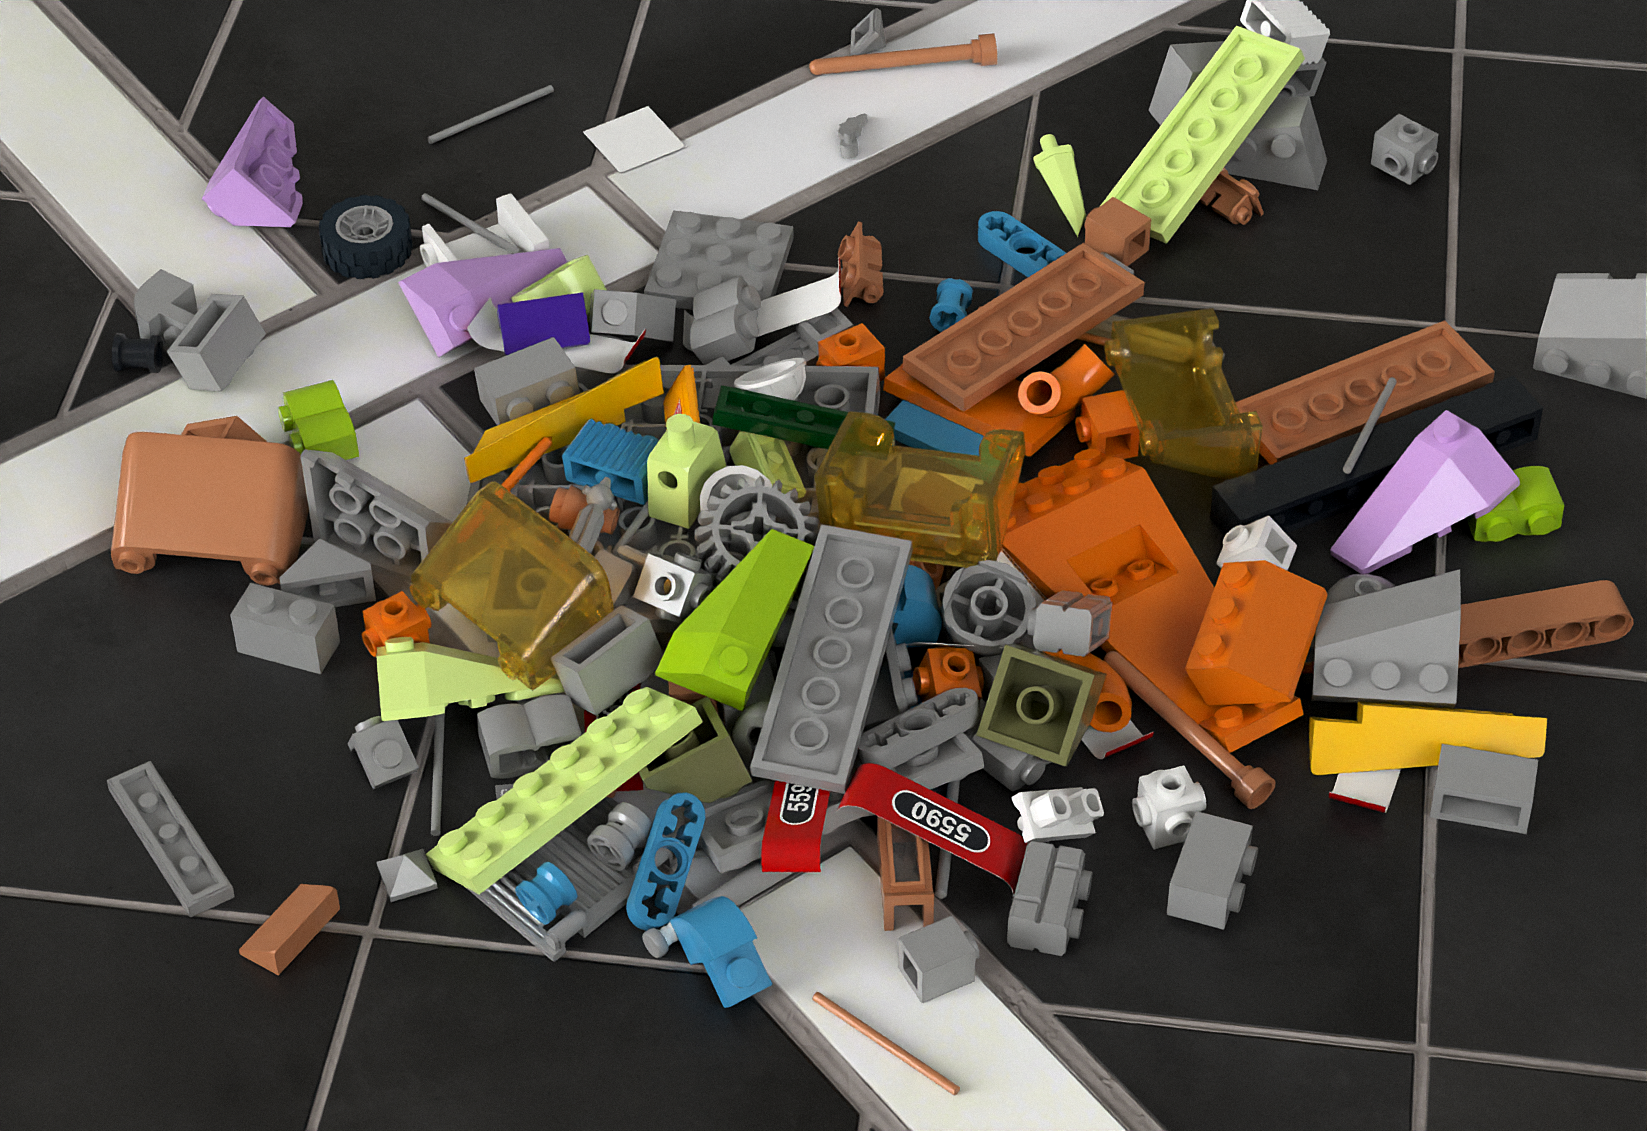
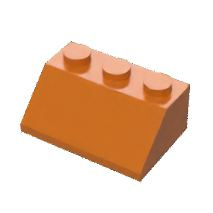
(1255, 634)

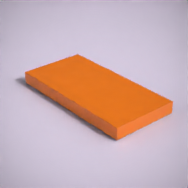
(995, 411)

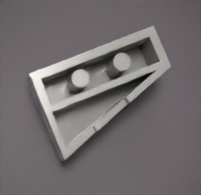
(1283, 146)

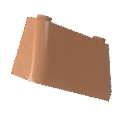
(210, 503)

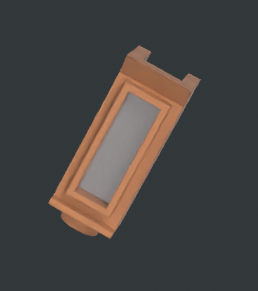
(903, 872)

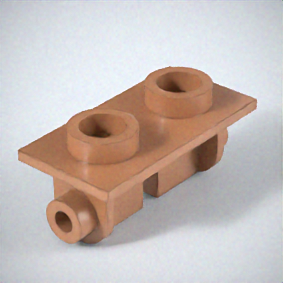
(1235, 199)
(861, 267)

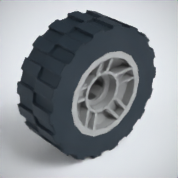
(365, 236)

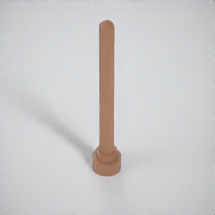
(980, 50)
(1250, 784)

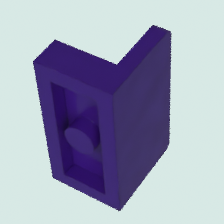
(541, 319)

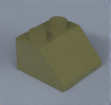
(1040, 703)
(700, 762)

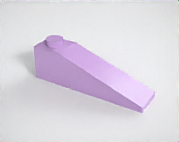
(257, 173)
(454, 292)
(1434, 484)

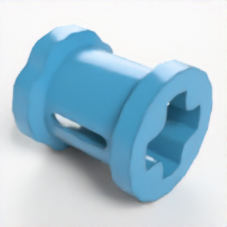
(949, 303)

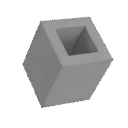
(938, 958)

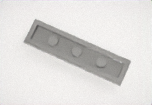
(170, 839)

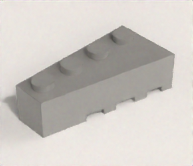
(1188, 60)

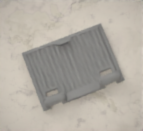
(598, 887)

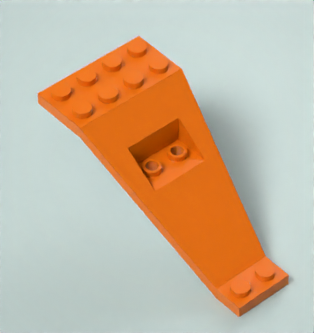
(1110, 534)

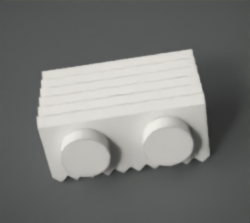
(1289, 23)

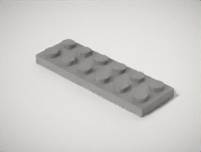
(832, 659)
(737, 823)

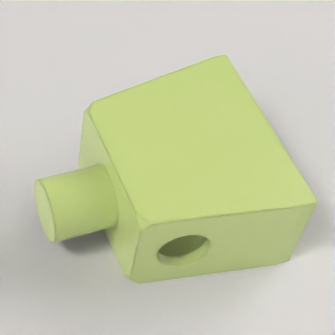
(679, 469)

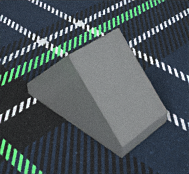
(330, 576)

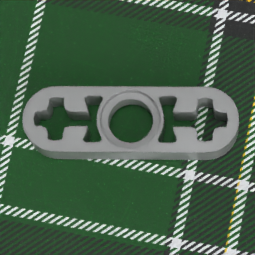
(937, 720)

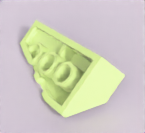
(426, 677)

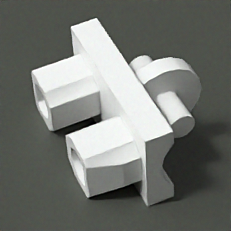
(1057, 813)

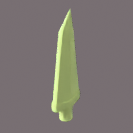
(1060, 173)

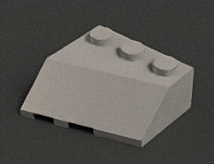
(1596, 331)
(368, 515)
(1391, 645)

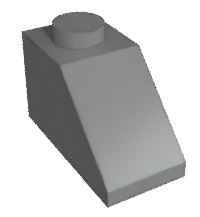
(630, 313)

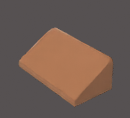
(291, 927)

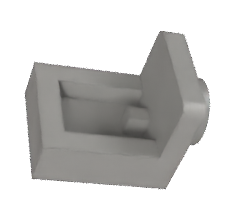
(382, 751)

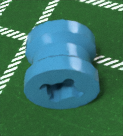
(546, 892)

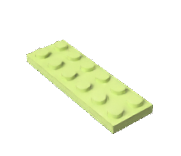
(1206, 129)
(562, 789)

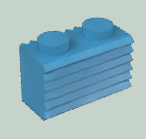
(610, 453)

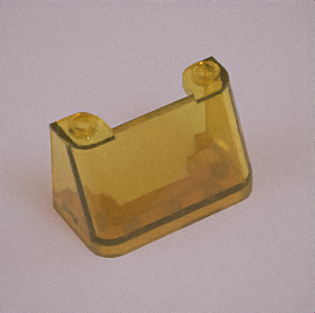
(1182, 395)
(939, 500)
(514, 582)

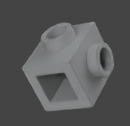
(1405, 149)
(673, 585)

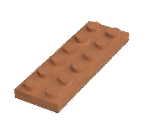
(1022, 326)
(1341, 397)

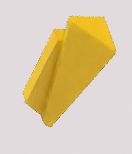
(514, 440)
(1413, 736)

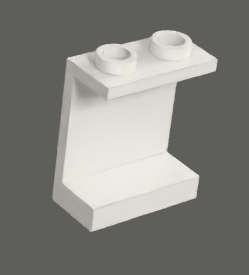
(513, 226)

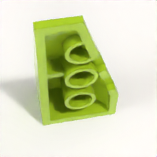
(733, 629)

